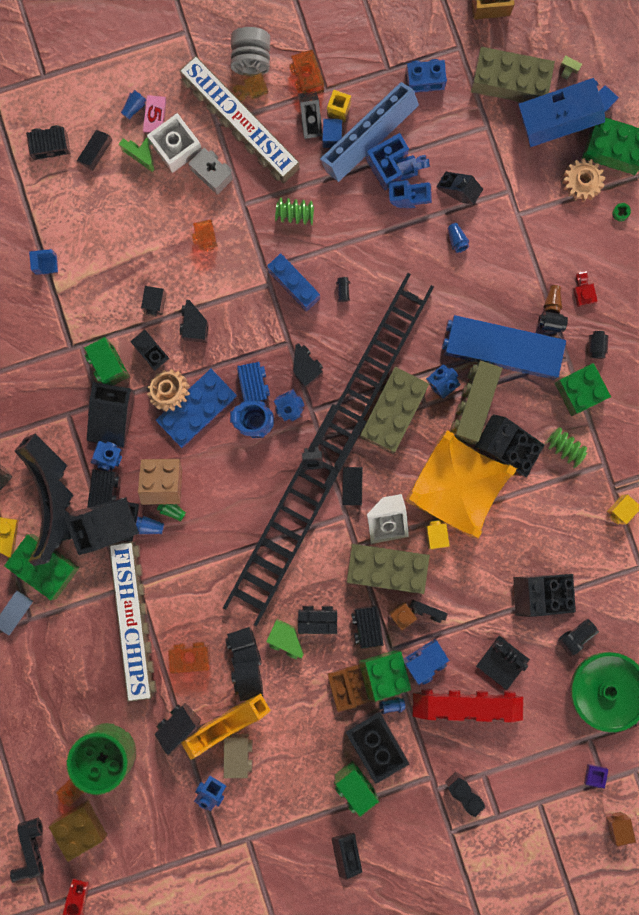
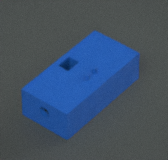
(562, 112)

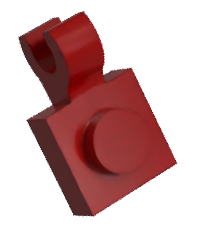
(585, 293)

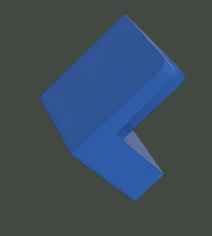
(331, 132)
(43, 261)

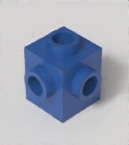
(443, 381)
(289, 406)
(106, 456)
(209, 793)

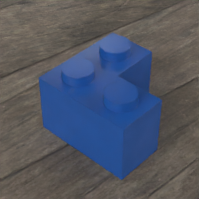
(383, 160)
(425, 661)

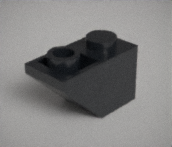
(460, 187)
(195, 325)
(149, 350)
(305, 368)

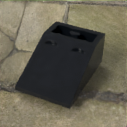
(109, 413)
(509, 444)
(101, 525)
(544, 595)

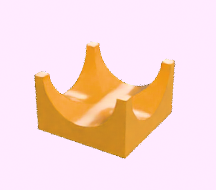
(458, 485)

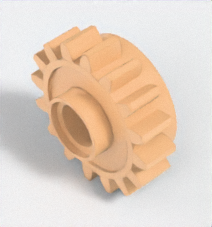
(587, 171)
(174, 396)

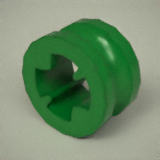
(626, 207)

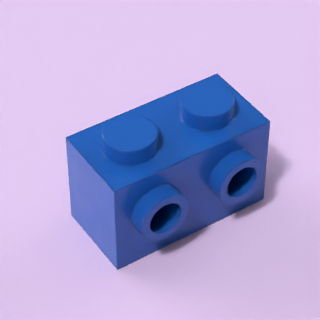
(426, 75)

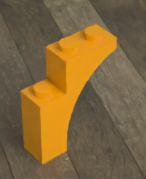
(225, 725)

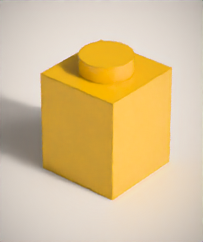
(338, 105)
(623, 510)
(437, 535)

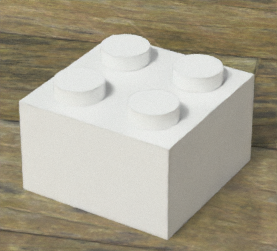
(174, 142)

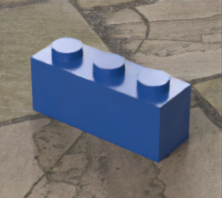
(293, 282)

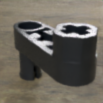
(27, 834)

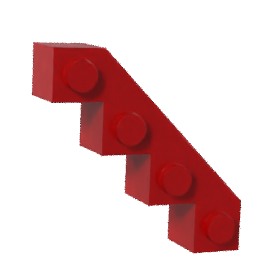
(476, 706)

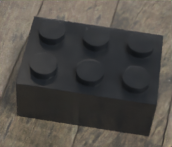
(376, 746)

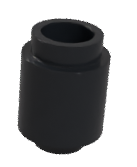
(552, 322)
(598, 345)

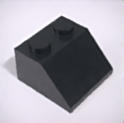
(177, 727)

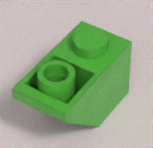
(285, 637)

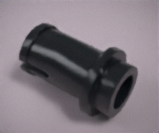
(343, 289)

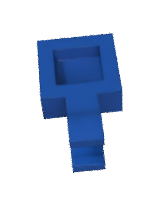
(410, 165)

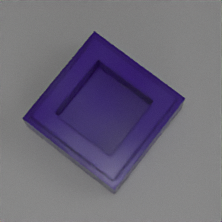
(596, 776)

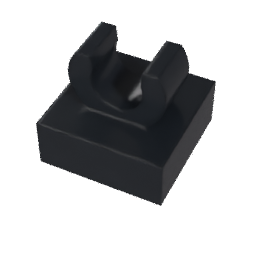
(312, 460)

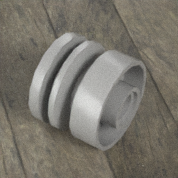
(250, 51)

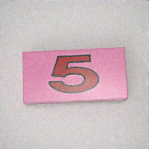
(154, 113)

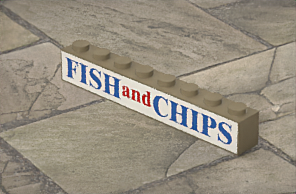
(239, 119)
(131, 621)

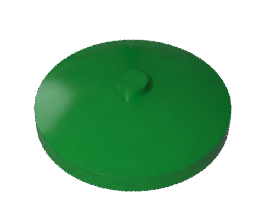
(606, 691)

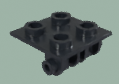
(503, 662)

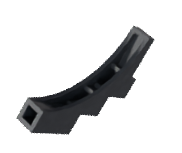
(46, 471)

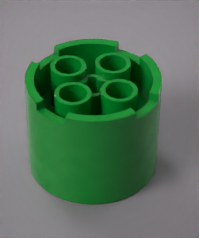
(96, 773)

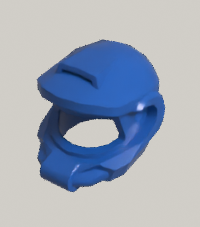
(252, 419)

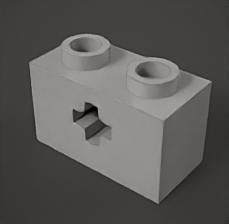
(215, 180)

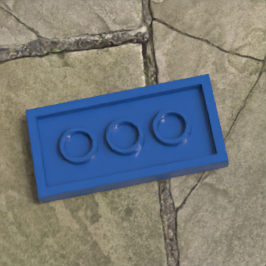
(206, 400)

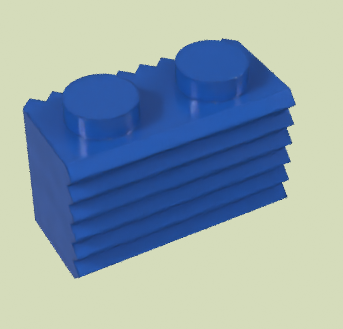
(252, 382)

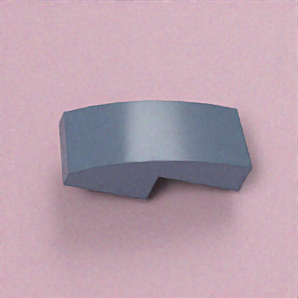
(14, 612)

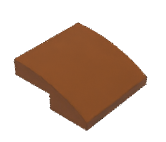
(348, 688)

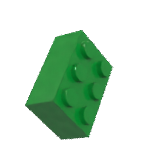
(614, 146)
(46, 578)

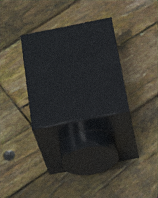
(153, 301)

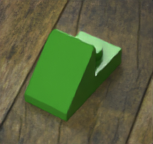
(141, 154)

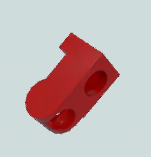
(76, 898)

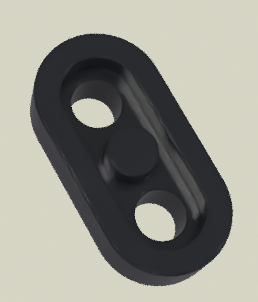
(420, 608)

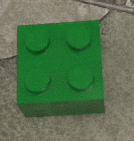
(106, 361)
(582, 389)
(384, 675)
(356, 789)

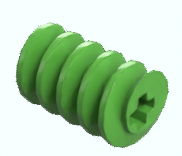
(294, 211)
(567, 447)

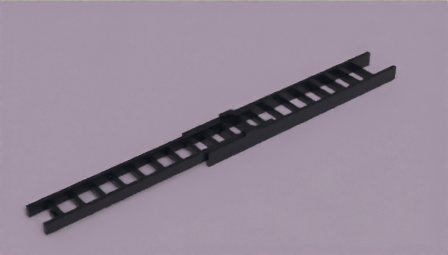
(318, 439)

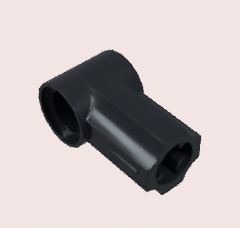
(574, 640)

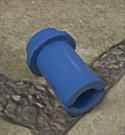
(397, 704)

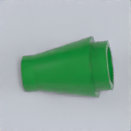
(172, 511)

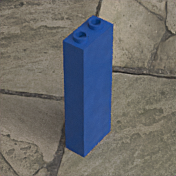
(504, 347)

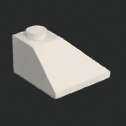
(388, 520)

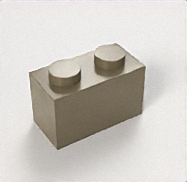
(237, 756)

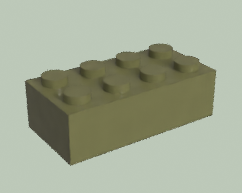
(511, 75)
(476, 402)
(394, 410)
(387, 568)

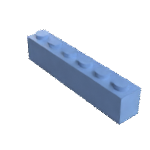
(369, 131)

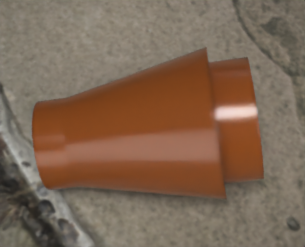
(553, 300)

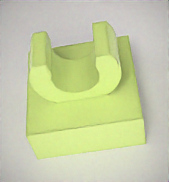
(570, 65)

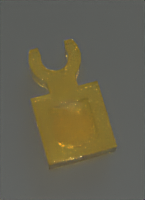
(254, 87)

